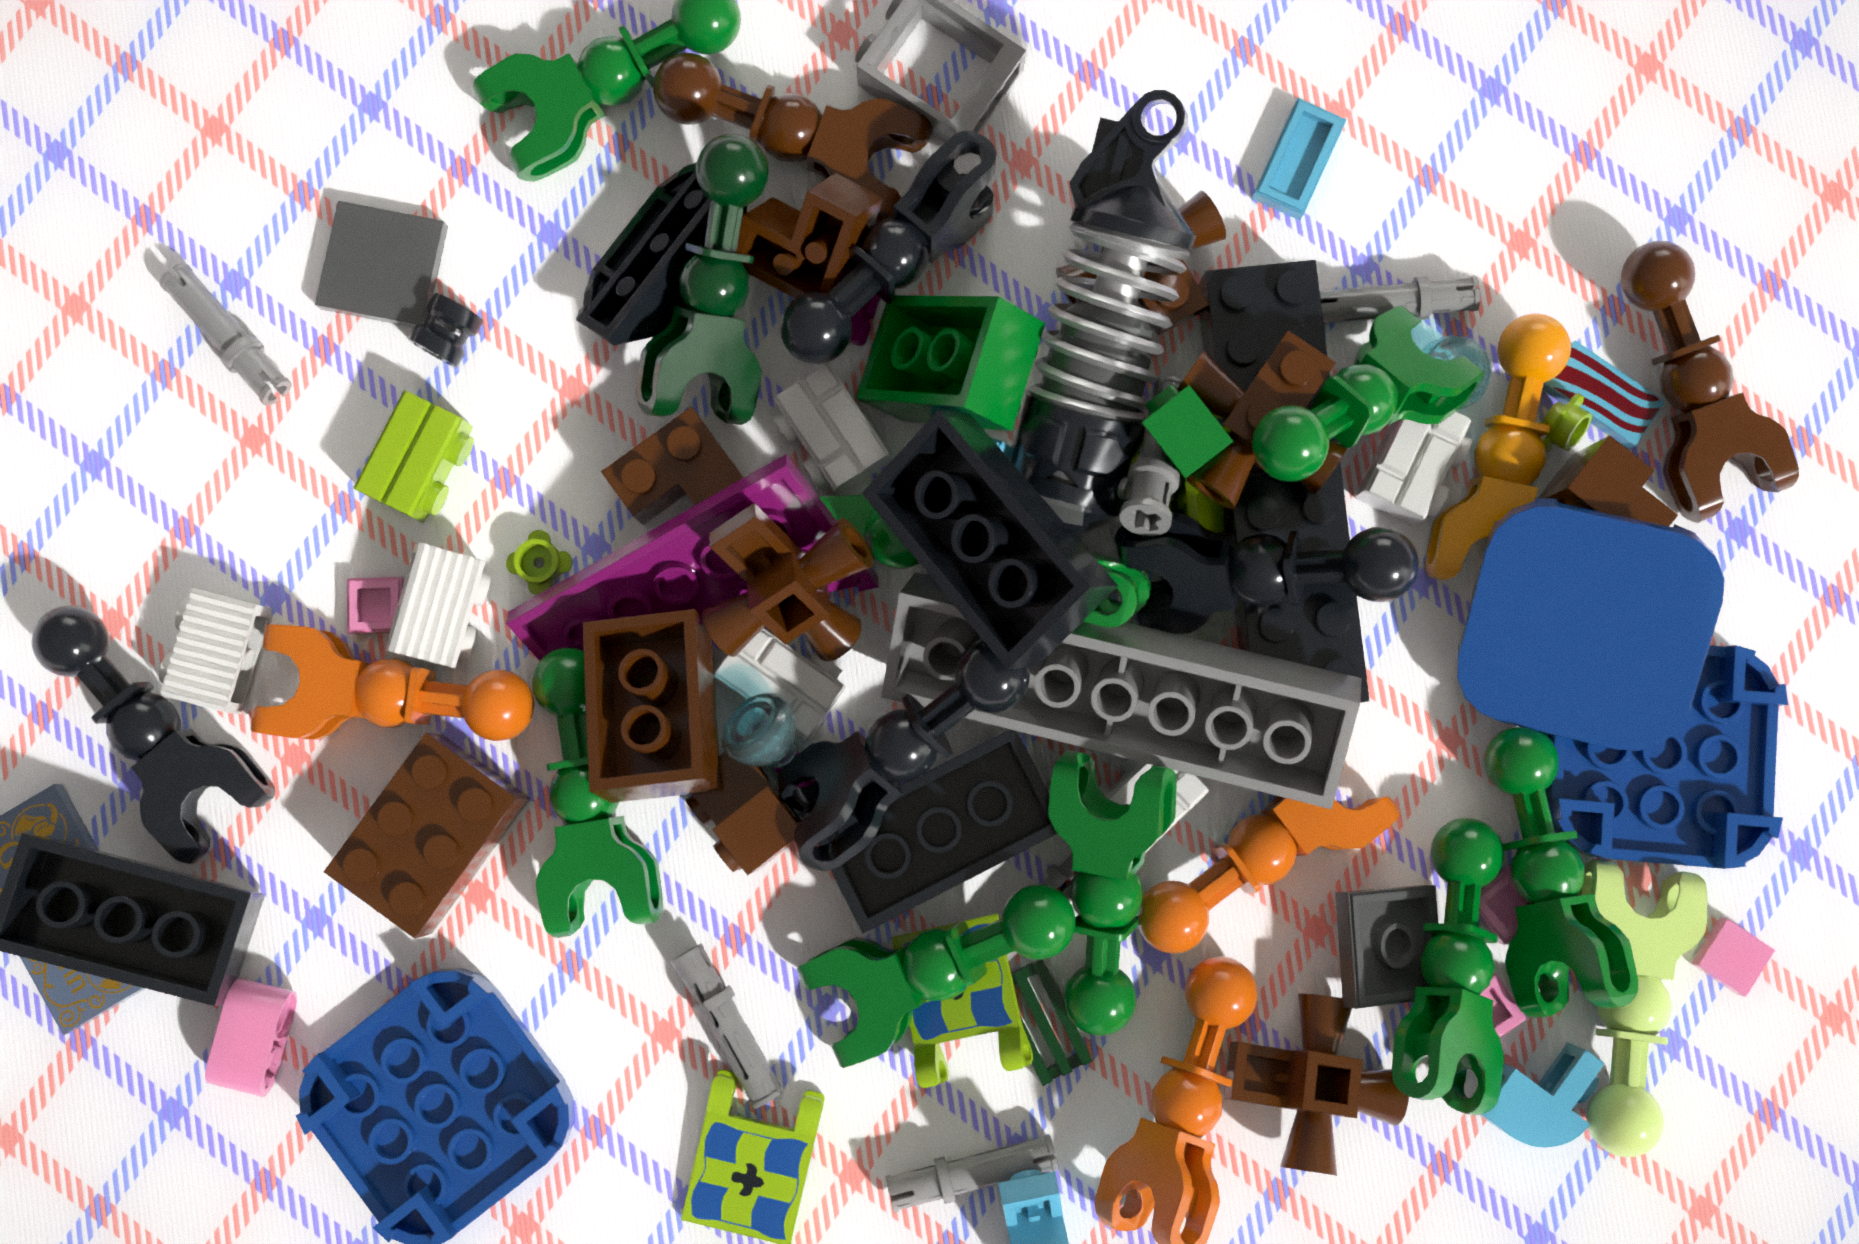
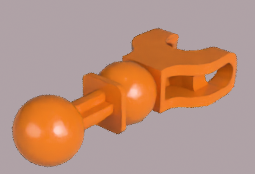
(384, 692)
(1256, 854)
(1166, 1159)

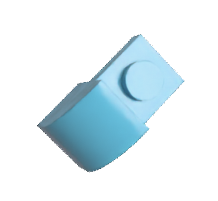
(1543, 1111)
(1033, 1208)

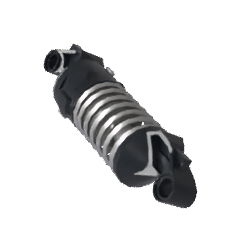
(1085, 415)

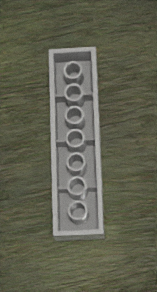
(1150, 698)

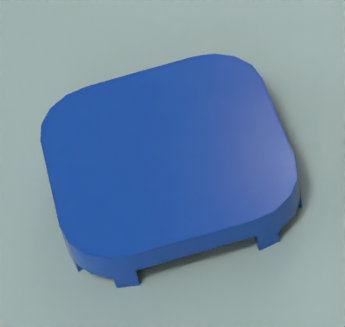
(1589, 625)
(1697, 794)
(436, 1106)

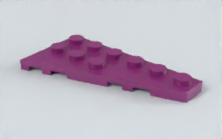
(674, 563)

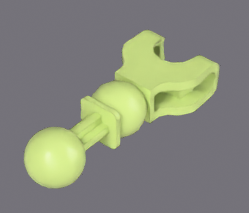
(1623, 1113)

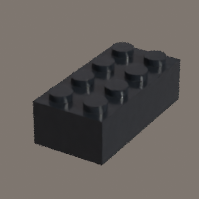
(988, 539)
(948, 830)
(126, 919)

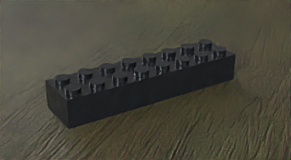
(1239, 331)

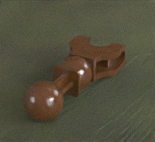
(792, 126)
(1699, 385)

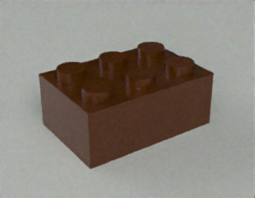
(650, 707)
(427, 835)

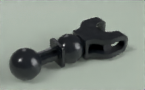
(896, 250)
(1210, 572)
(147, 729)
(862, 774)

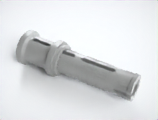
(1151, 482)

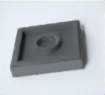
(381, 264)
(1383, 943)

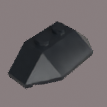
(637, 277)

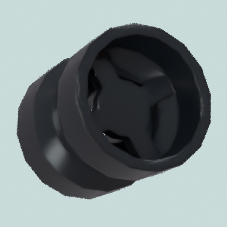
(440, 341)

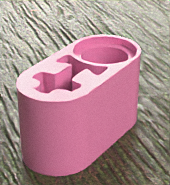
(251, 1037)

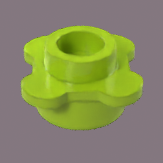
(1567, 424)
(523, 562)

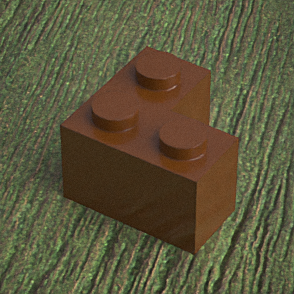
(809, 246)
(669, 465)
(1608, 481)
(748, 816)

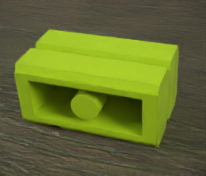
(415, 457)

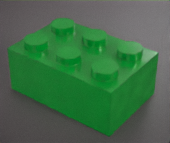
(951, 357)

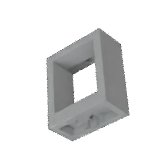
(902, 17)

